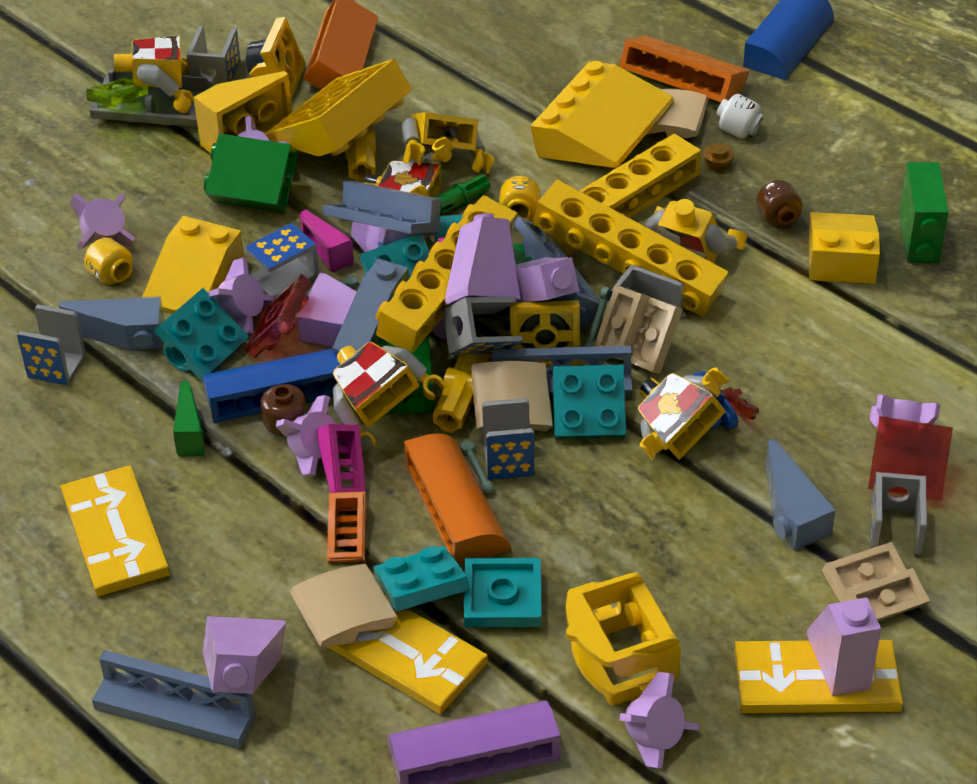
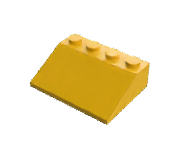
(343, 110)
(599, 116)

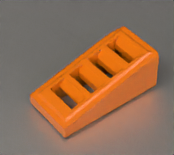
(347, 503)

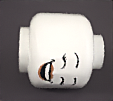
(739, 116)

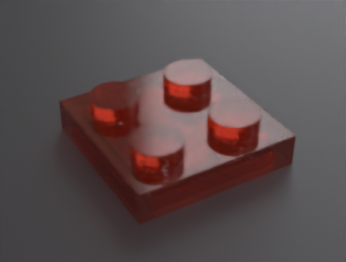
(279, 316)
(912, 450)

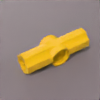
(362, 156)
(457, 393)

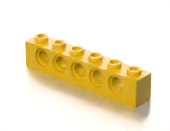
(644, 179)
(623, 242)
(420, 300)

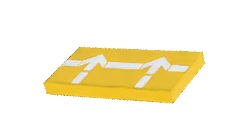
(114, 531)
(417, 659)
(789, 680)

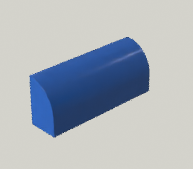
(787, 36)
(239, 390)

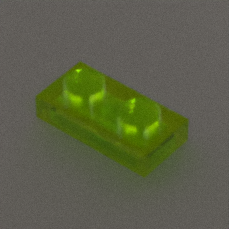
(115, 92)

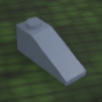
(374, 289)
(120, 322)
(797, 506)

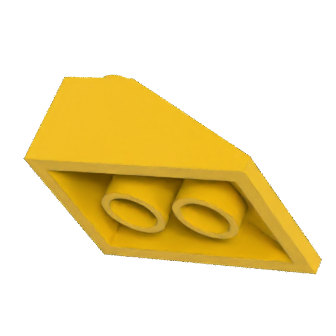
(227, 104)
(843, 248)
(191, 259)

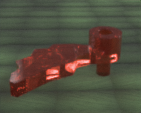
(741, 406)

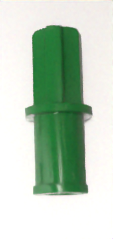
(463, 193)

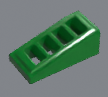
(187, 425)

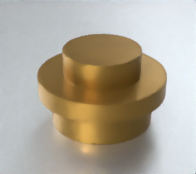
(718, 156)

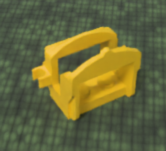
(592, 648)

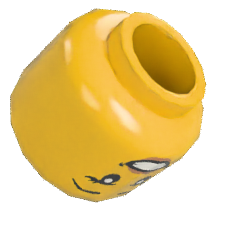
(521, 196)
(108, 261)

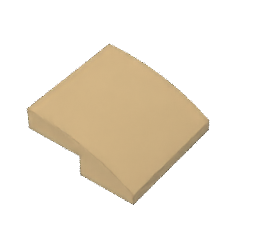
(683, 115)
(639, 323)
(513, 381)
(880, 578)
(342, 605)

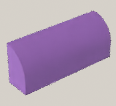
(476, 745)

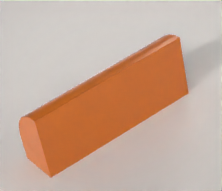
(340, 42)
(683, 68)
(454, 498)

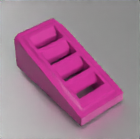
(332, 245)
(352, 447)

